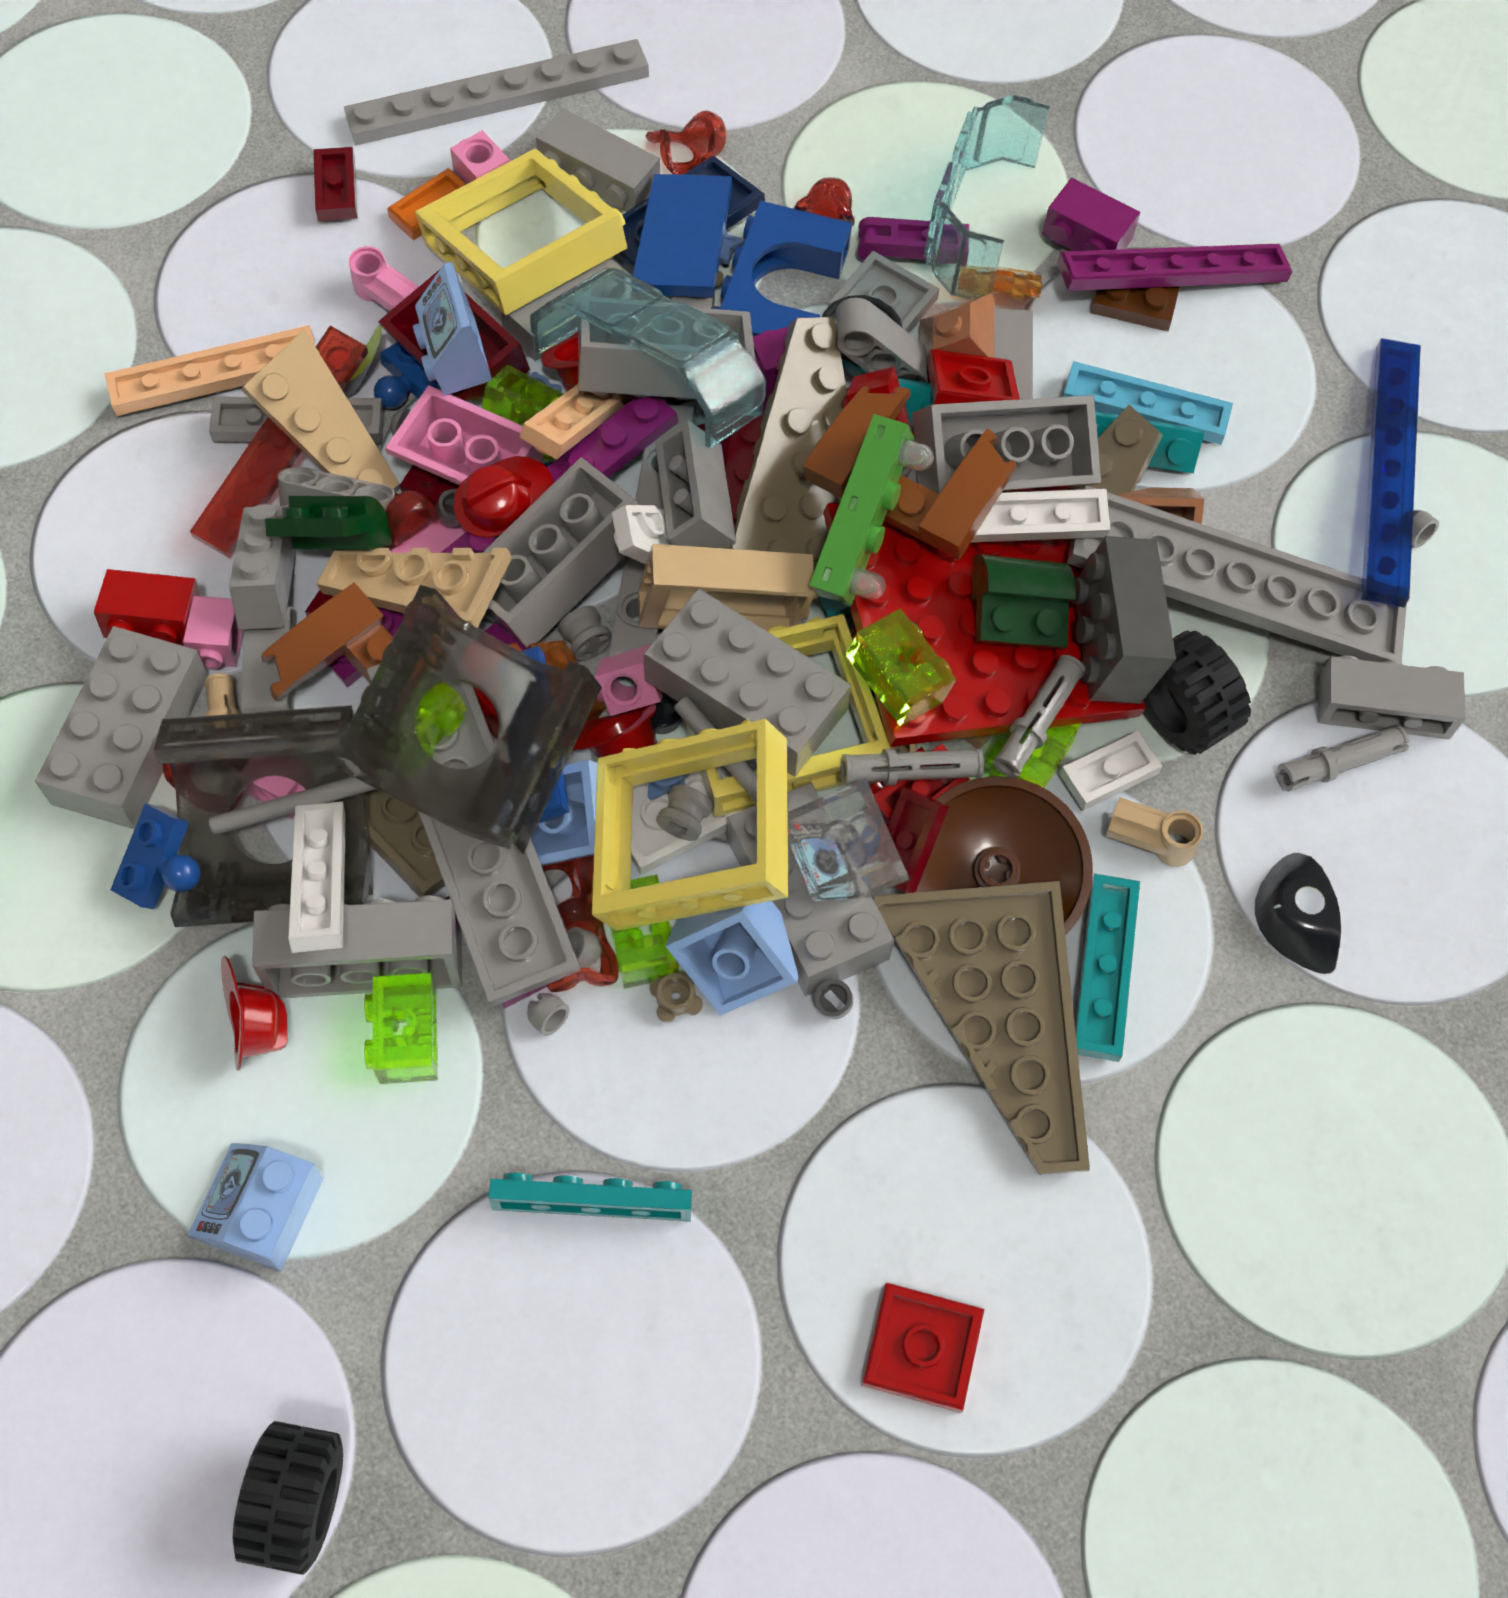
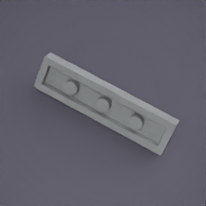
(240, 418)

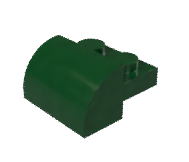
(332, 523)
(1022, 601)

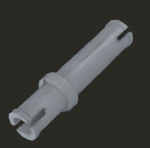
(1014, 754)
(1327, 763)
(964, 764)

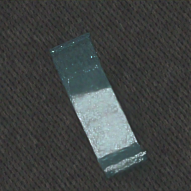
(998, 131)
(694, 343)

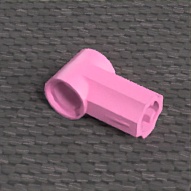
(376, 279)

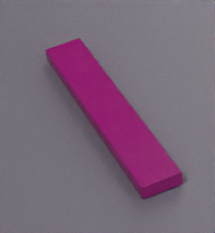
(1173, 266)

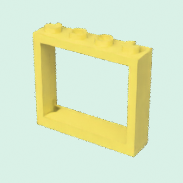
(541, 270)
(822, 769)
(701, 894)

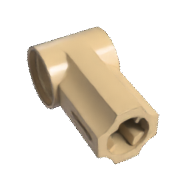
(1151, 831)

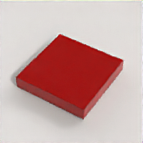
(970, 378)
(923, 1347)

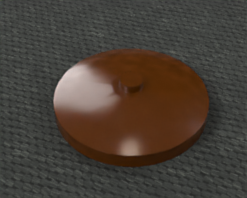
(1010, 835)

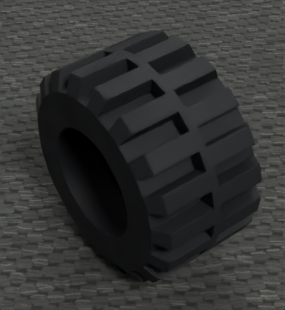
(1198, 696)
(287, 1497)

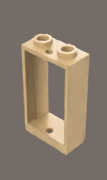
(756, 584)

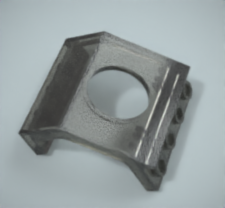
(537, 712)
(214, 764)

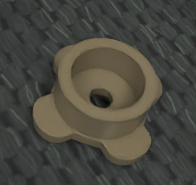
(675, 983)

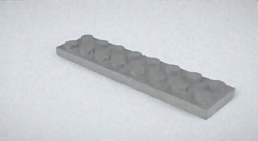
(1257, 583)
(496, 892)

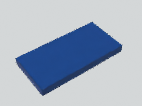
(684, 234)

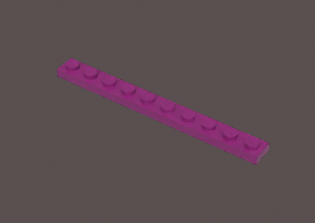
(604, 448)

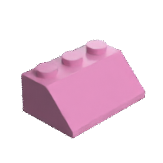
(456, 437)

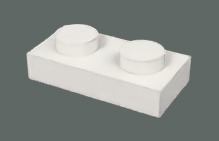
(1110, 770)

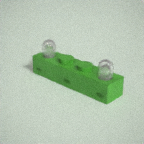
(860, 515)

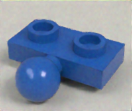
(405, 377)
(153, 859)

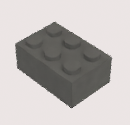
(1123, 620)

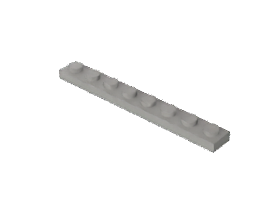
(496, 91)

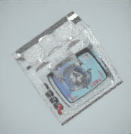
(844, 845)

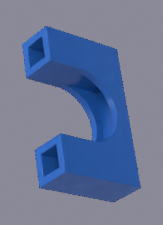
(782, 240)

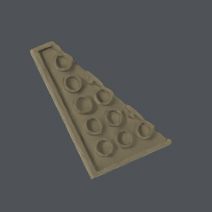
(777, 502)
(1004, 990)

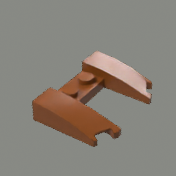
(941, 519)
(339, 627)

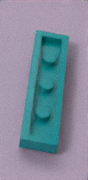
(1106, 967)
(571, 1197)

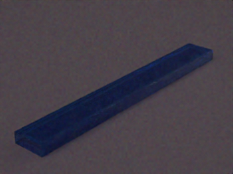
(1391, 474)

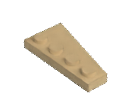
(315, 413)
(392, 579)

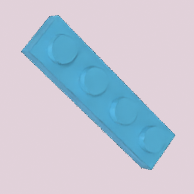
(1150, 399)

